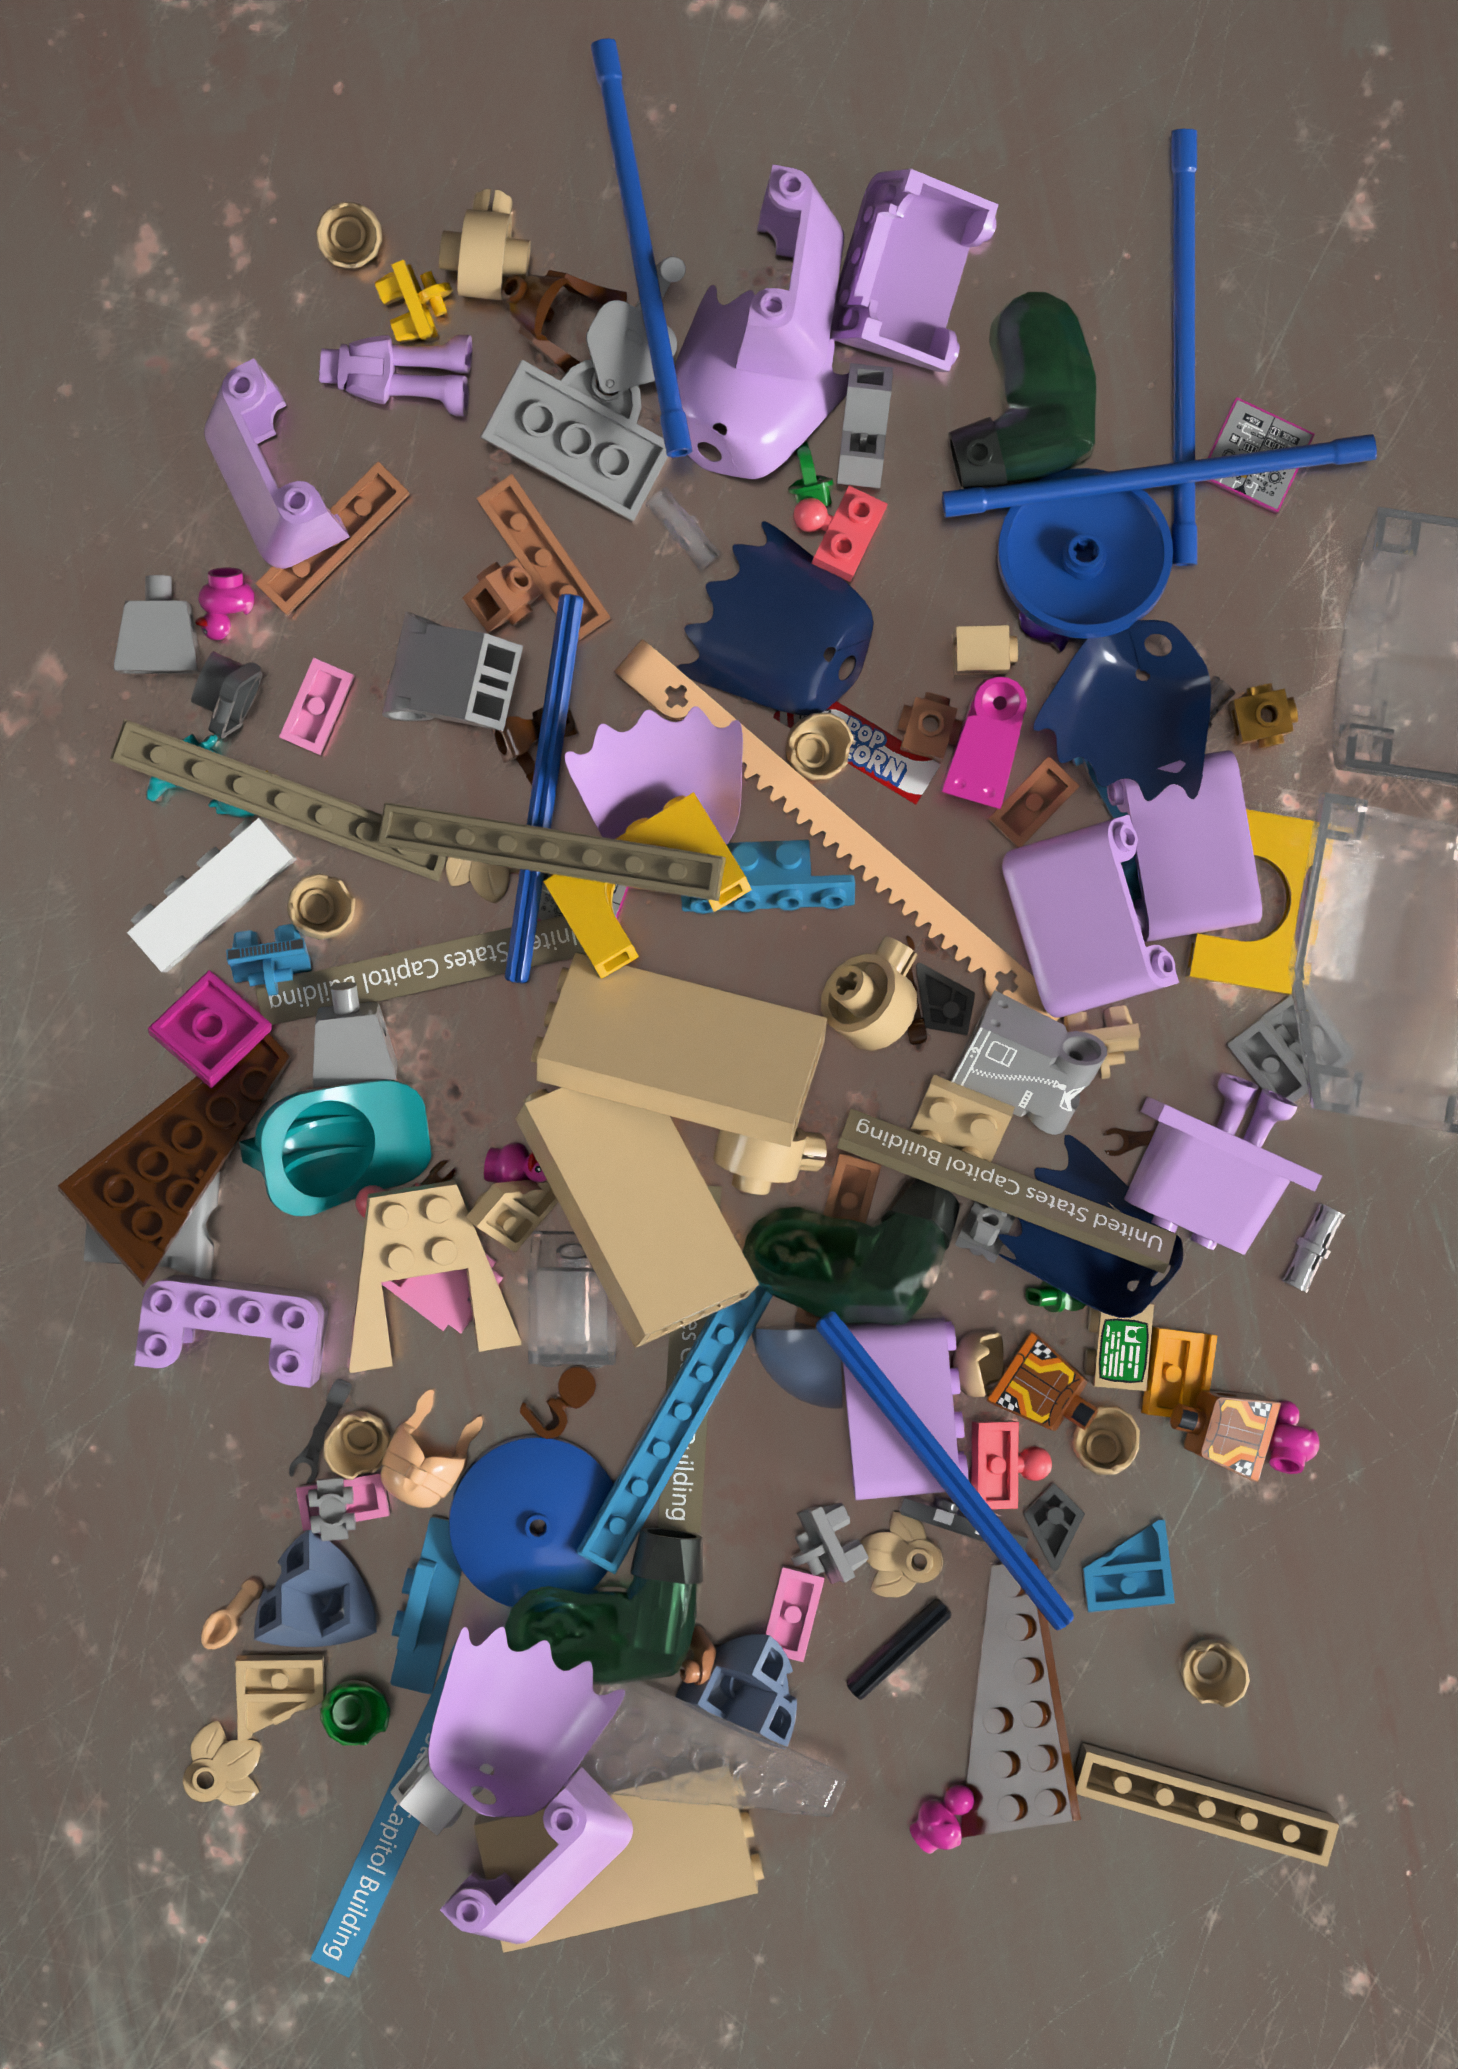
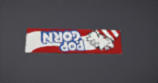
(879, 754)

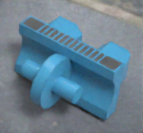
(269, 961)

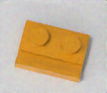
(1177, 1369)

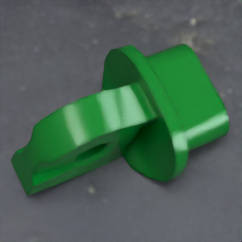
(810, 484)
(1052, 1298)

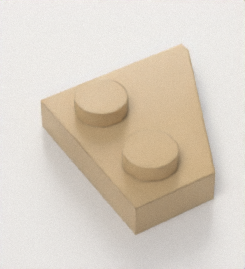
(512, 1210)
(275, 1688)

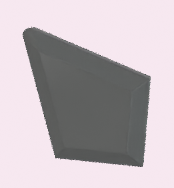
(944, 1002)
(1054, 1523)

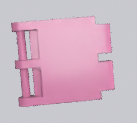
(439, 1296)

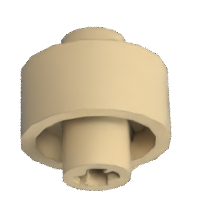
(484, 249)
(871, 996)
(762, 1162)

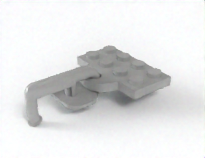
(576, 430)

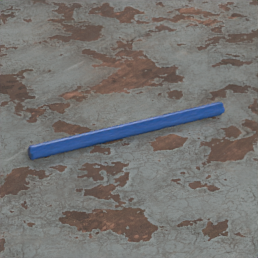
(545, 780)
(944, 1470)

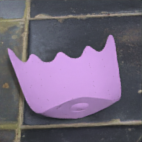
(762, 412)
(656, 760)
(517, 1718)

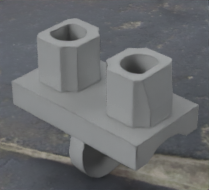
(982, 1231)
(821, 1547)

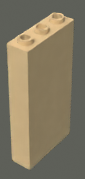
(680, 1050)
(637, 1210)
(674, 1863)

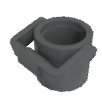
(227, 691)

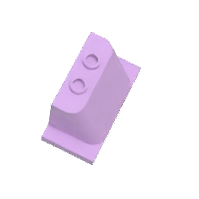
(1209, 1180)

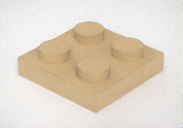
(962, 1118)

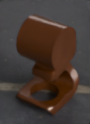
(522, 733)
(575, 1389)

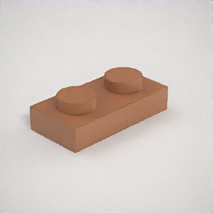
(1033, 802)

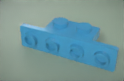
(781, 879)
(428, 1611)

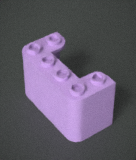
(186, 1303)
(919, 1368)

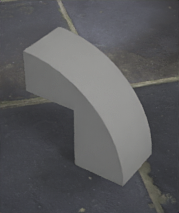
(865, 425)

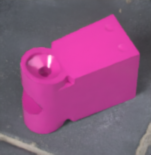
(987, 743)

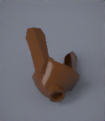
(530, 306)

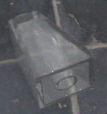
(567, 1305)

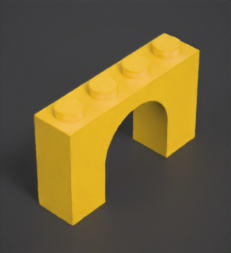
(589, 903)
(1263, 962)

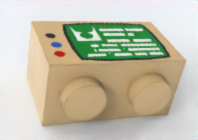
(1119, 1350)

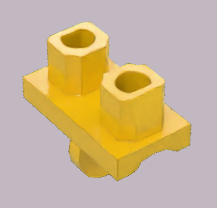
(404, 284)

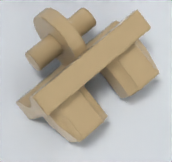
(1118, 1035)

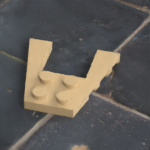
(419, 1235)

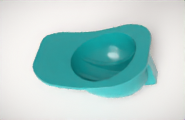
(335, 1141)

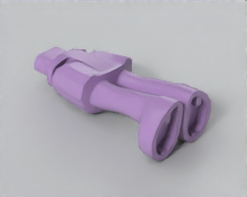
(369, 365)
(1268, 1110)

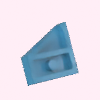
(1132, 1573)

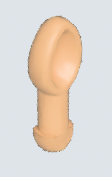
(224, 1623)

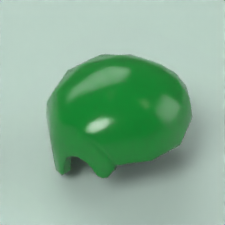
(354, 1713)

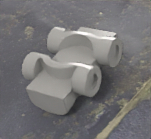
(332, 1500)

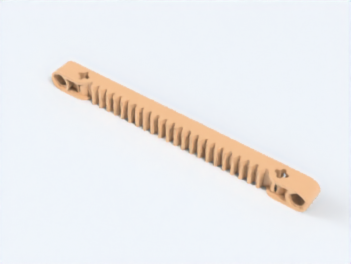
(653, 675)

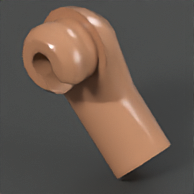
(704, 1653)

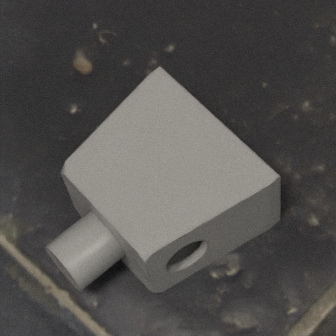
(157, 633)
(351, 1041)

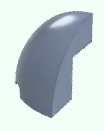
(801, 1363)
(315, 1598)
(748, 1687)

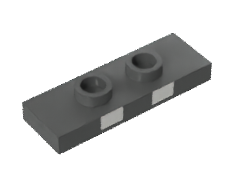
(945, 1515)

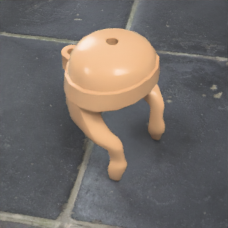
(420, 1479)

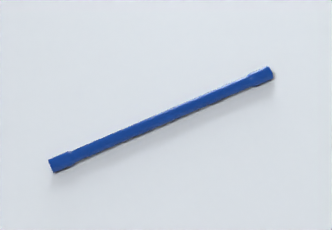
(1184, 169)
(672, 417)
(1336, 452)

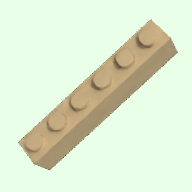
(1205, 1805)

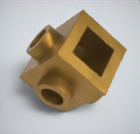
(1248, 721)

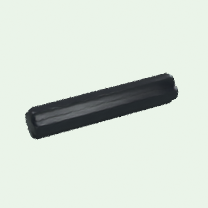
(899, 1649)

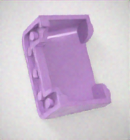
(908, 267)
(792, 327)
(283, 521)
(1193, 853)
(1083, 919)
(589, 1836)

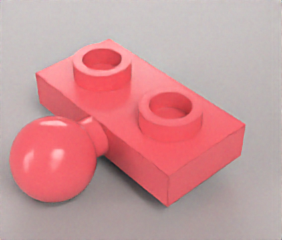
(846, 532)
(998, 1463)

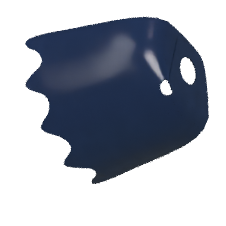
(775, 627)
(1129, 723)
(1081, 1269)

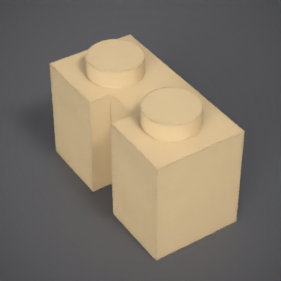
(983, 651)

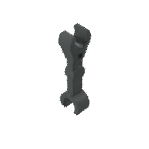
(312, 1452)

